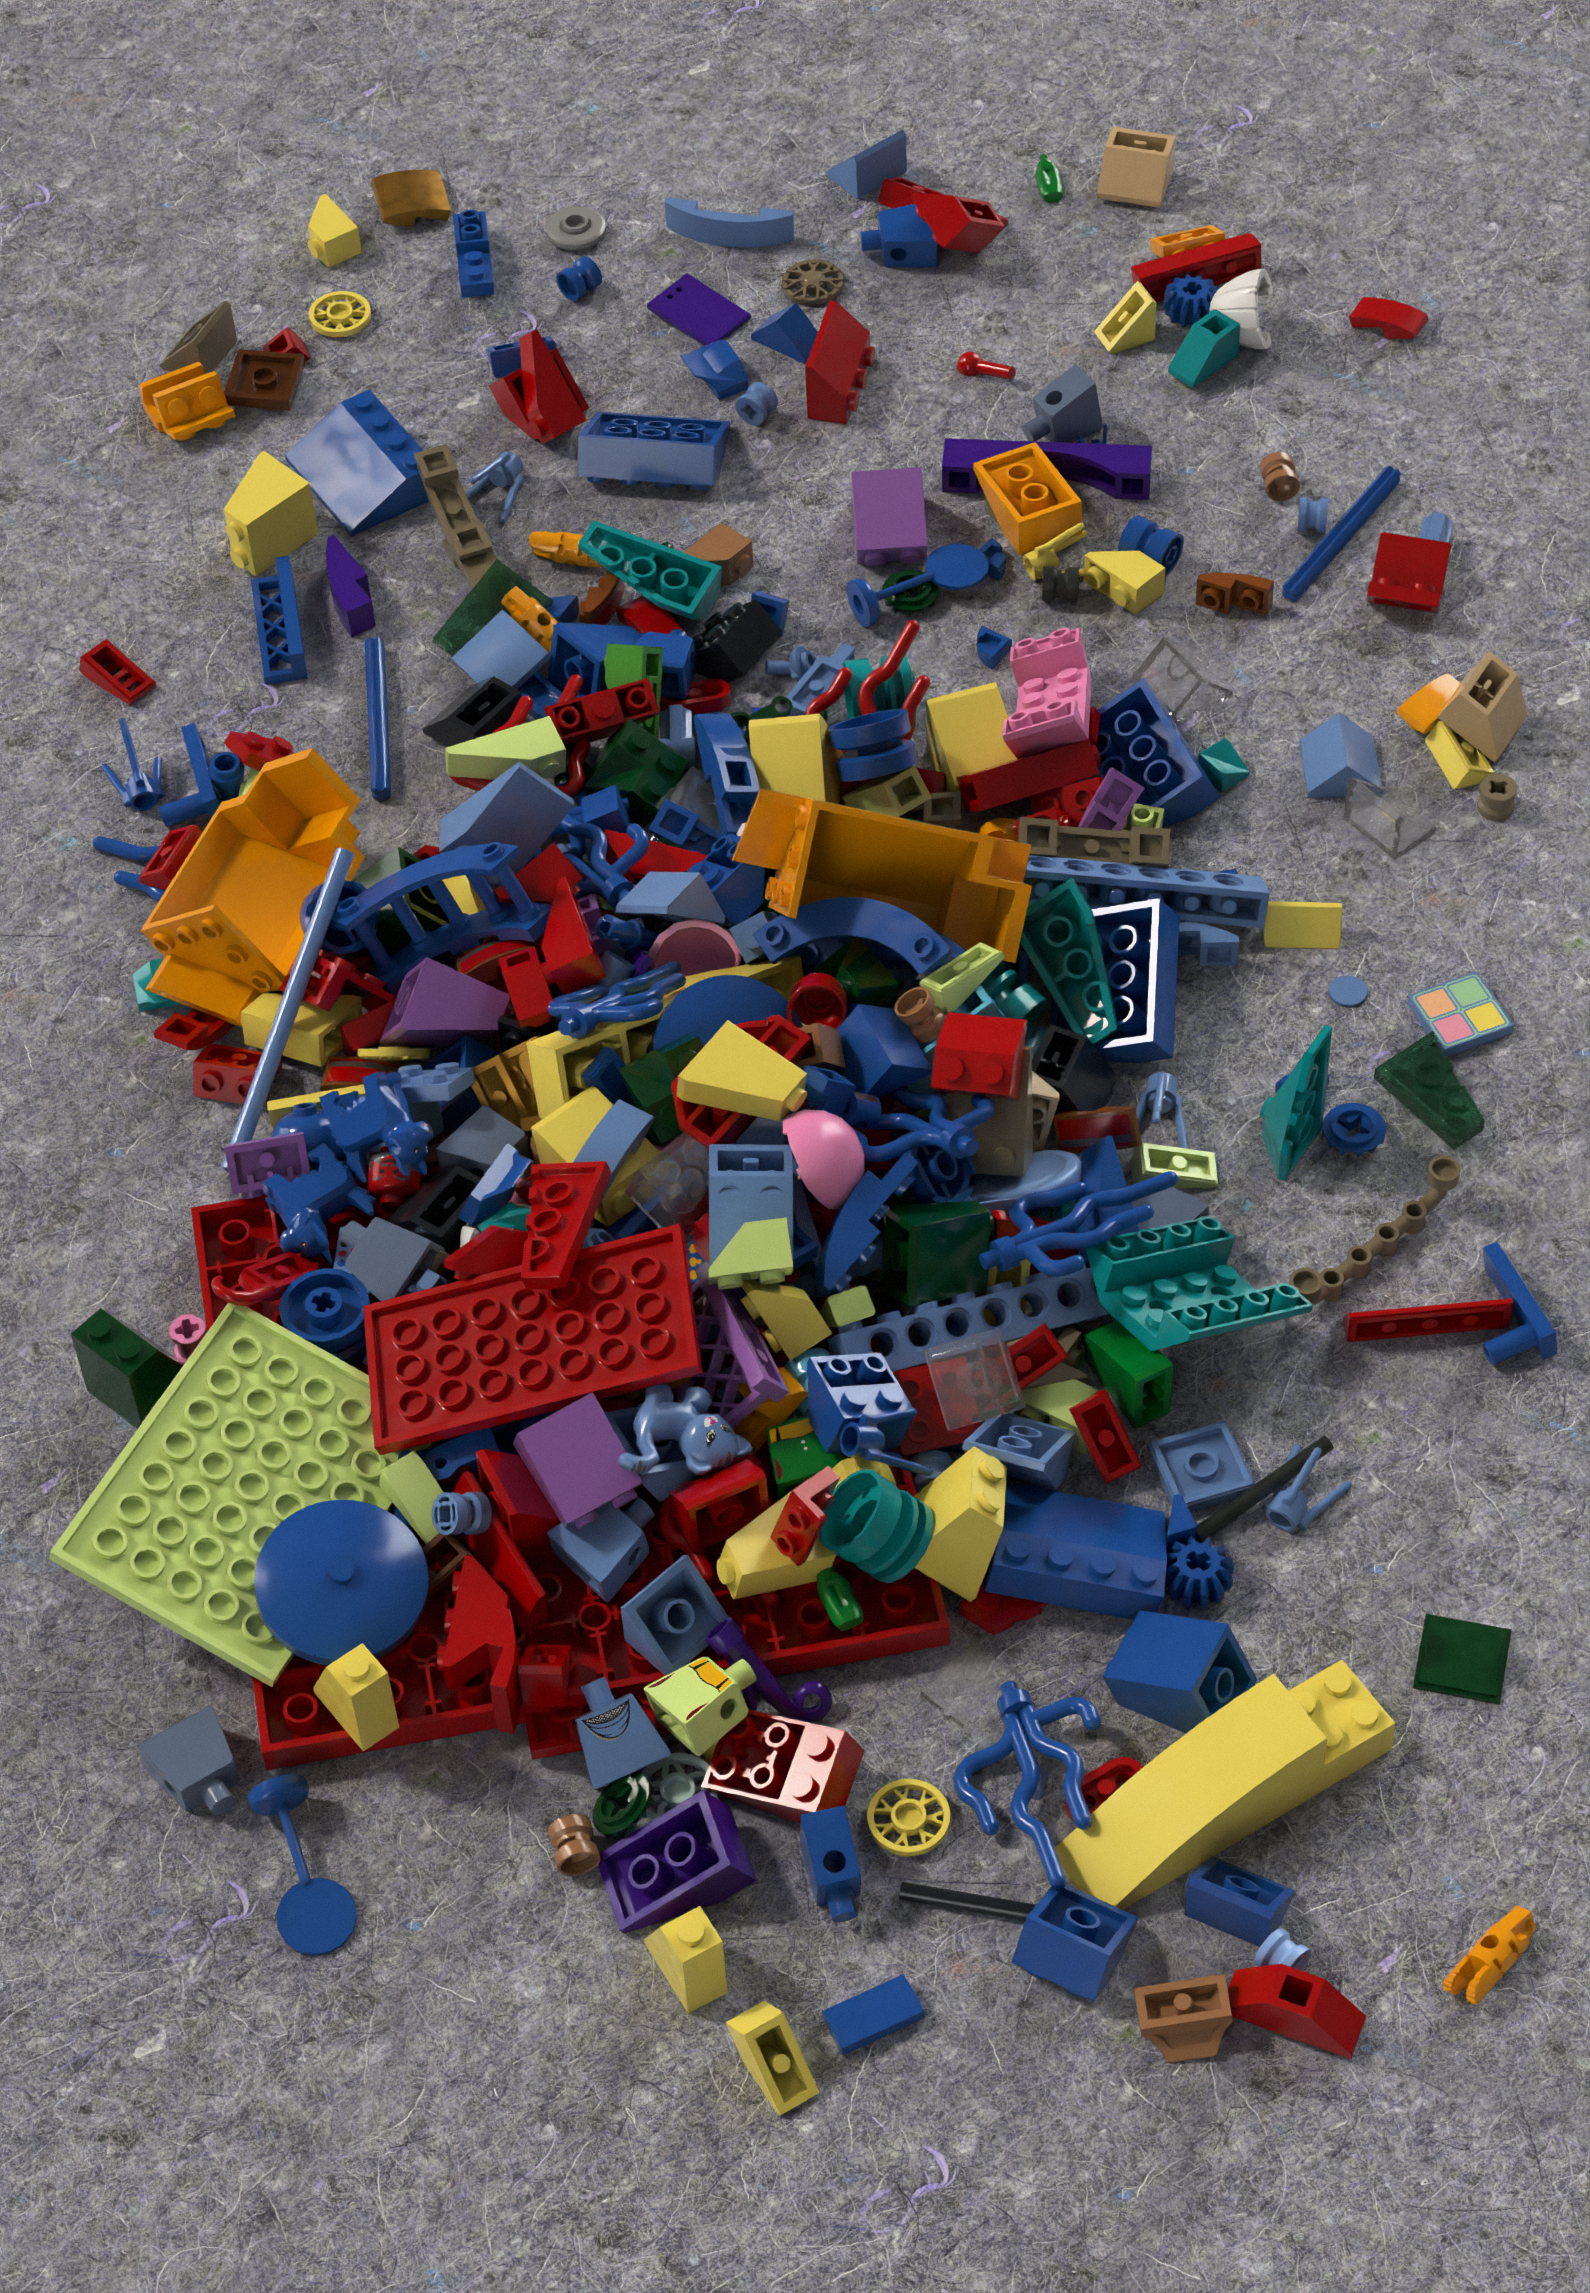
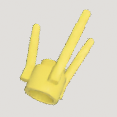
(1046, 554)

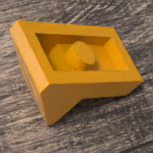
(769, 1412)

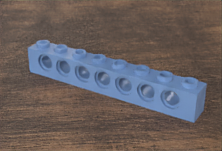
(1189, 893)
(968, 1315)

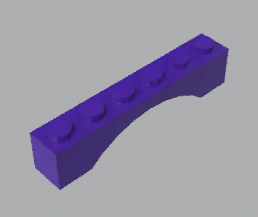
(1112, 468)

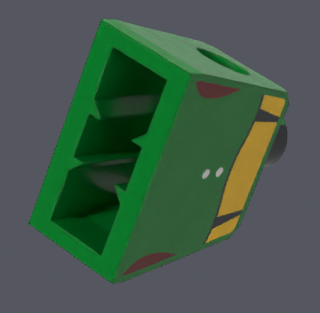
(796, 1453)

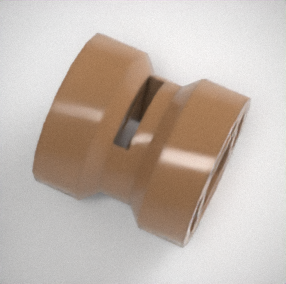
(1279, 476)
(919, 1011)
(575, 1850)

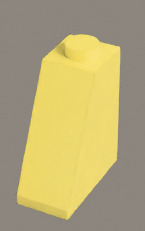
(314, 1031)
(742, 1077)
(756, 1566)
(359, 1696)
(690, 1958)

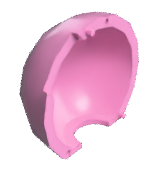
(697, 947)
(826, 1154)

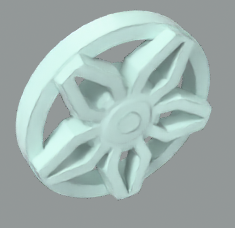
(675, 1786)

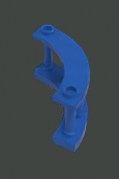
(509, 922)
(832, 922)

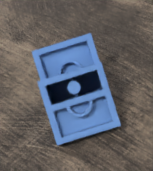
(427, 1088)

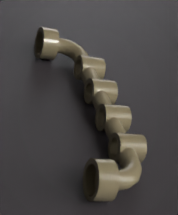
(1328, 1285)

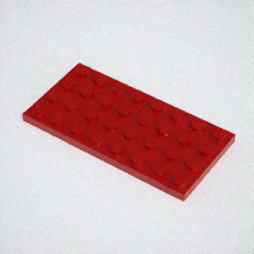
(505, 1353)

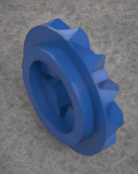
(1344, 1119)

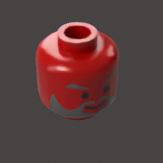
(388, 1182)

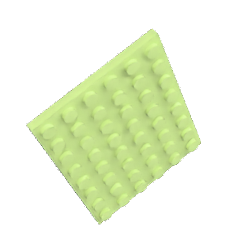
(217, 1464)

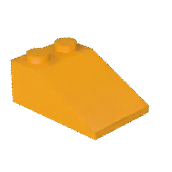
(1028, 497)

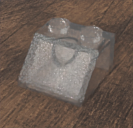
(674, 1185)

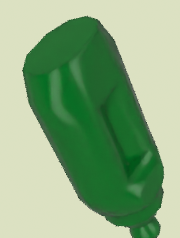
(1049, 180)
(839, 1599)

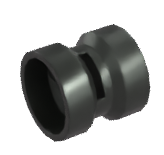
(1058, 583)

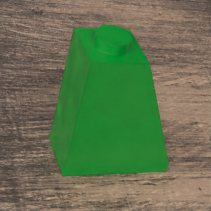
(1130, 1373)

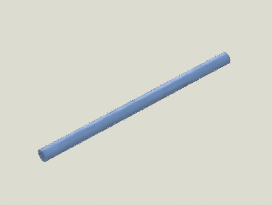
(292, 998)

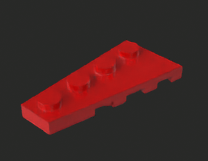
(559, 1218)

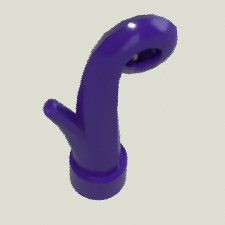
(729, 1642)

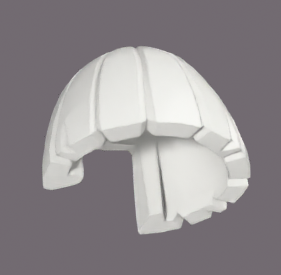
(1239, 302)

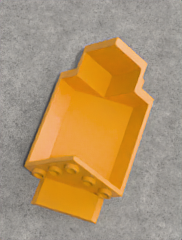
(942, 875)
(238, 896)

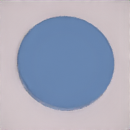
(1348, 991)

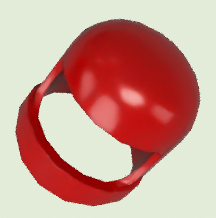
(818, 1000)

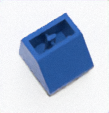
(734, 884)
(851, 1386)

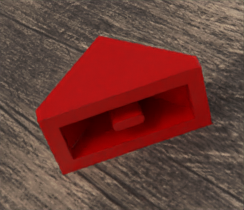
(544, 1675)

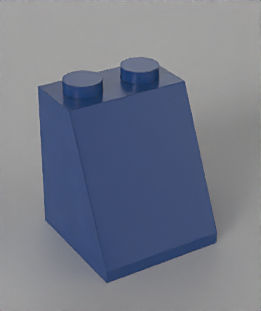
(1178, 1669)

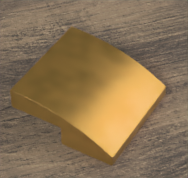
(410, 195)
(507, 1084)

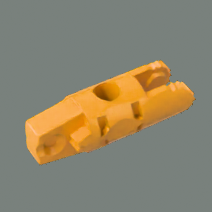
(561, 548)
(531, 616)
(1492, 1956)

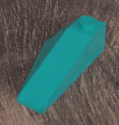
(655, 571)
(1068, 956)
(1297, 1109)

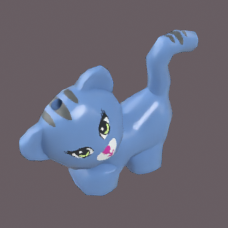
(703, 1438)

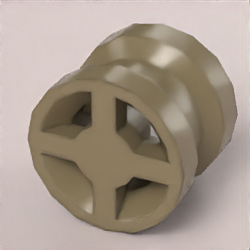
(1496, 797)

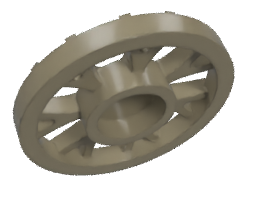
(812, 282)

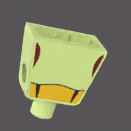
(701, 1701)

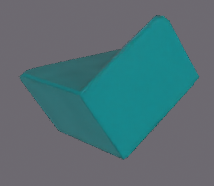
(1223, 765)

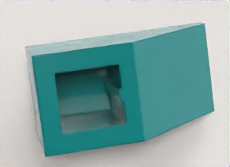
(1206, 348)

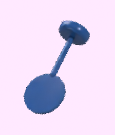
(948, 567)
(316, 1912)

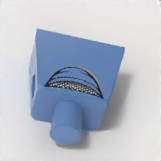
(616, 1735)

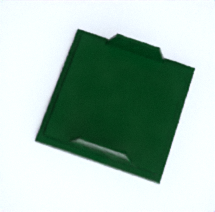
(1462, 1659)

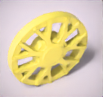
(339, 314)
(393, 1053)
(908, 1817)

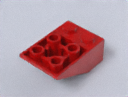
(784, 1765)

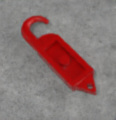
(265, 1279)

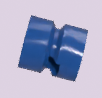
(1160, 545)

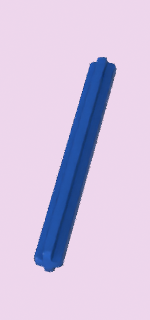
(1341, 533)
(377, 718)

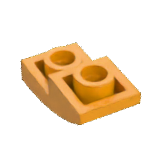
(1427, 703)

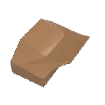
(1185, 2016)

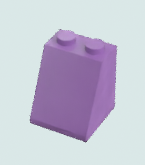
(889, 516)
(441, 1007)
(577, 1462)

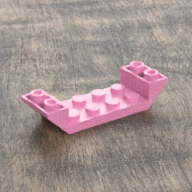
(1051, 693)

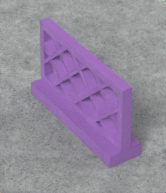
(745, 1343)

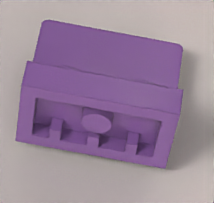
(260, 1159)

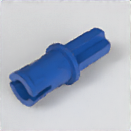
(627, 933)

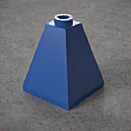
(582, 651)

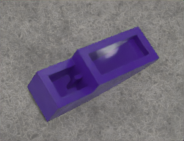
(349, 589)

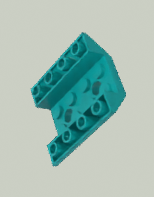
(1177, 1288)

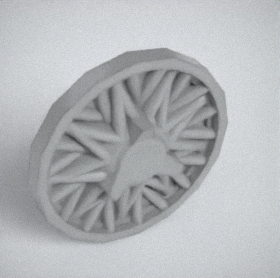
(575, 227)

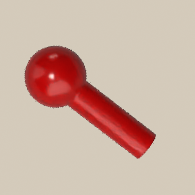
(972, 364)

